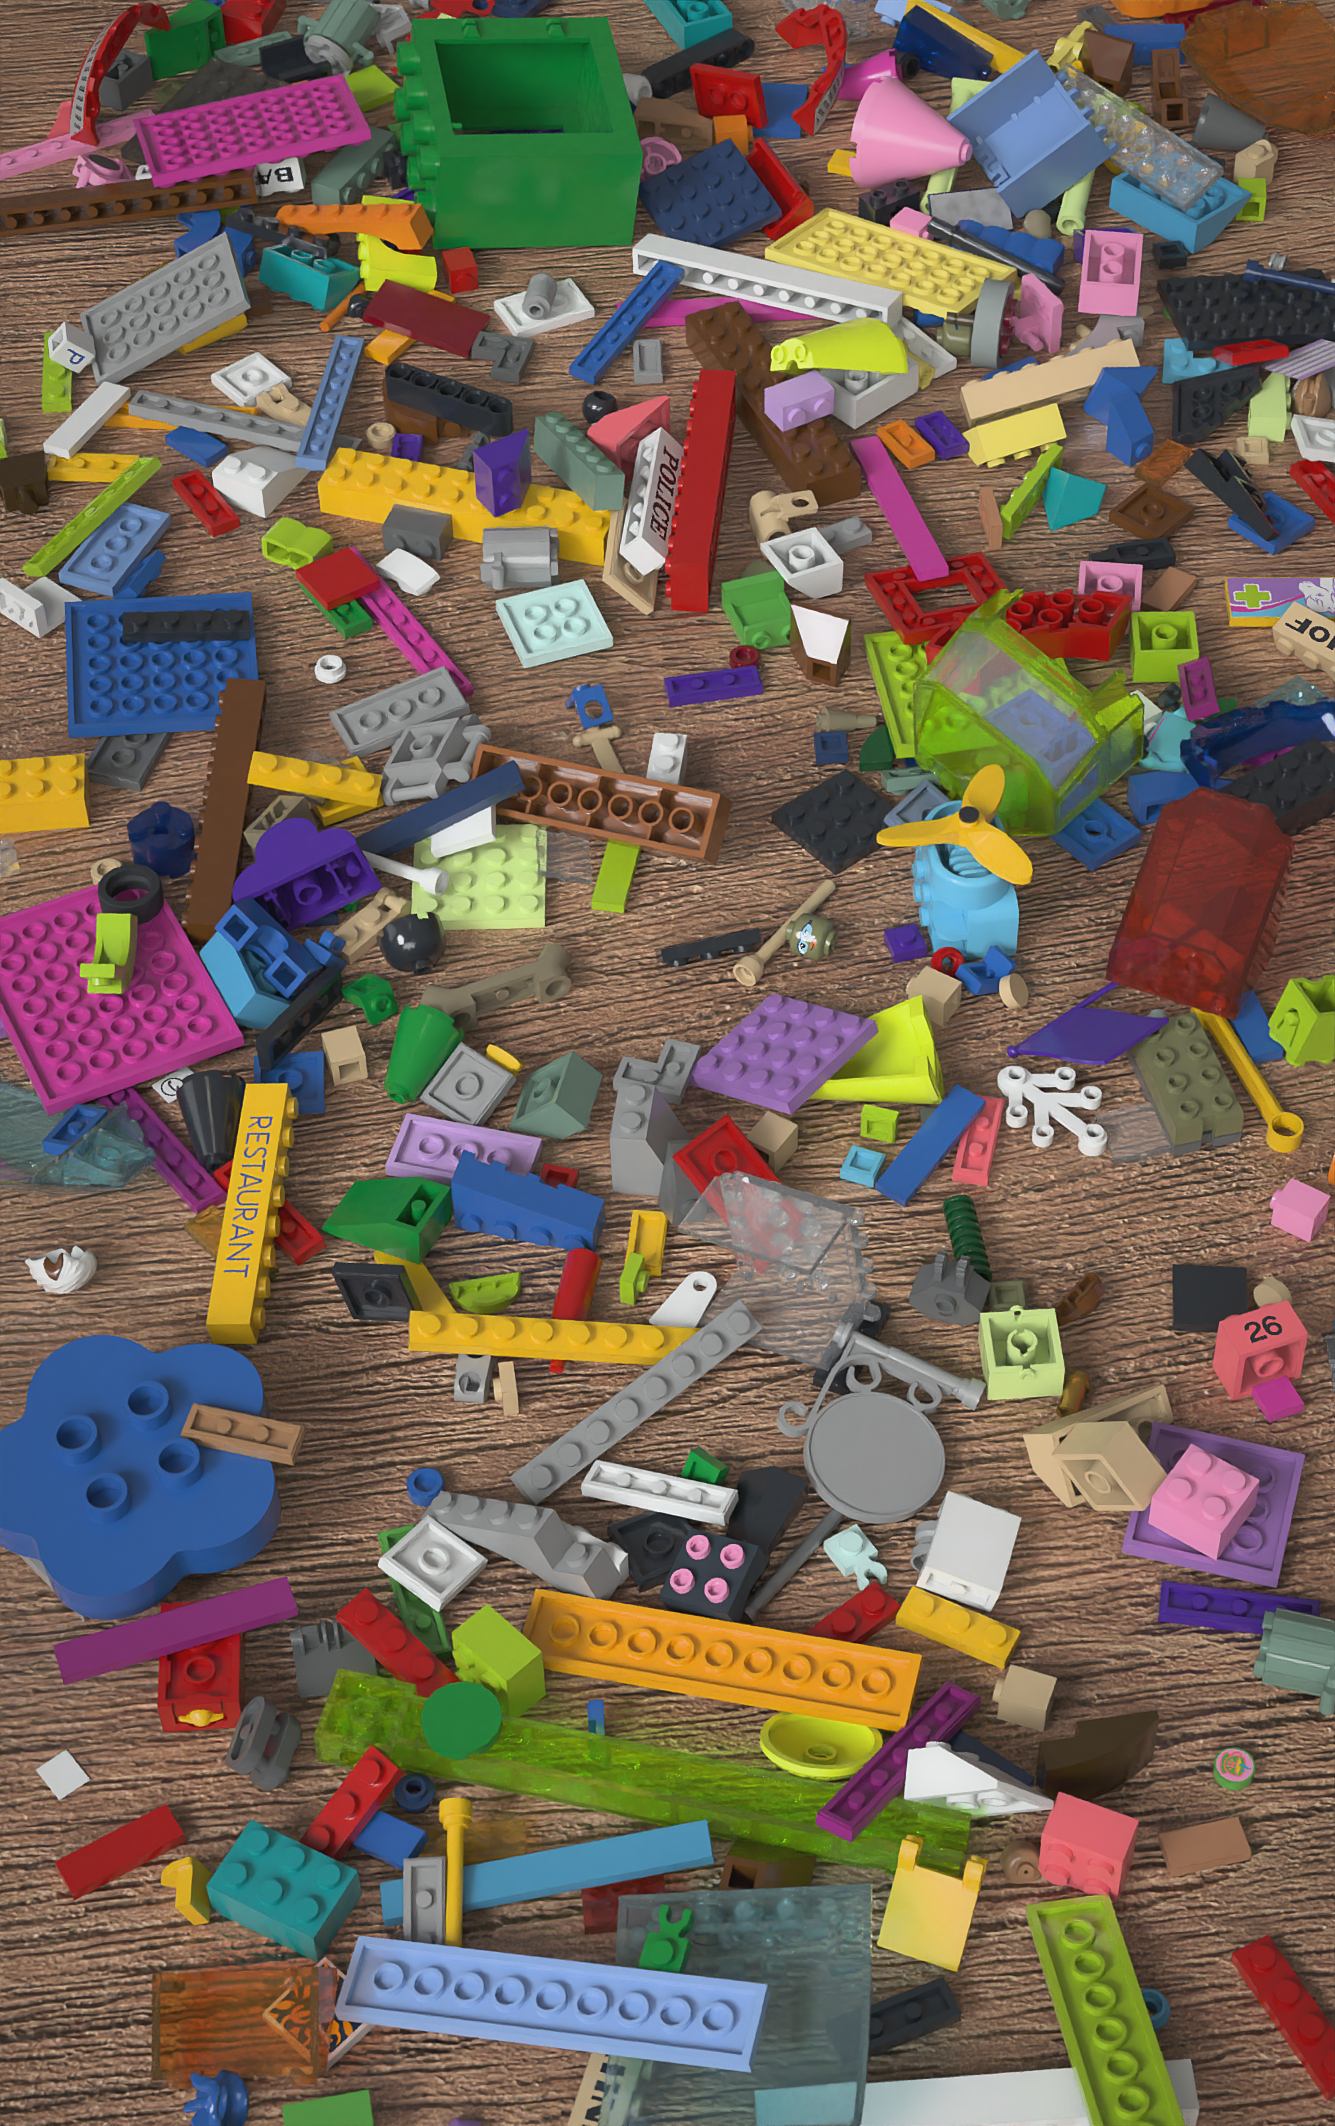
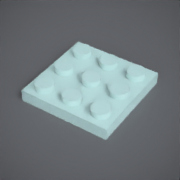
(554, 623)

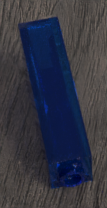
(941, 47)

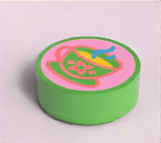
(1234, 1768)

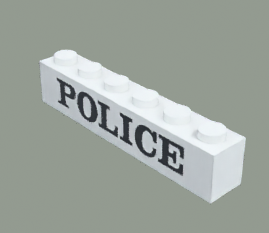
(652, 501)

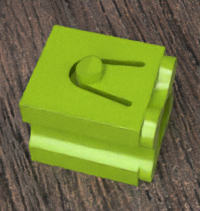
(1306, 1021)

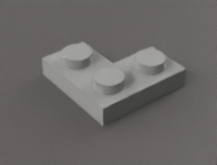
(669, 1074)

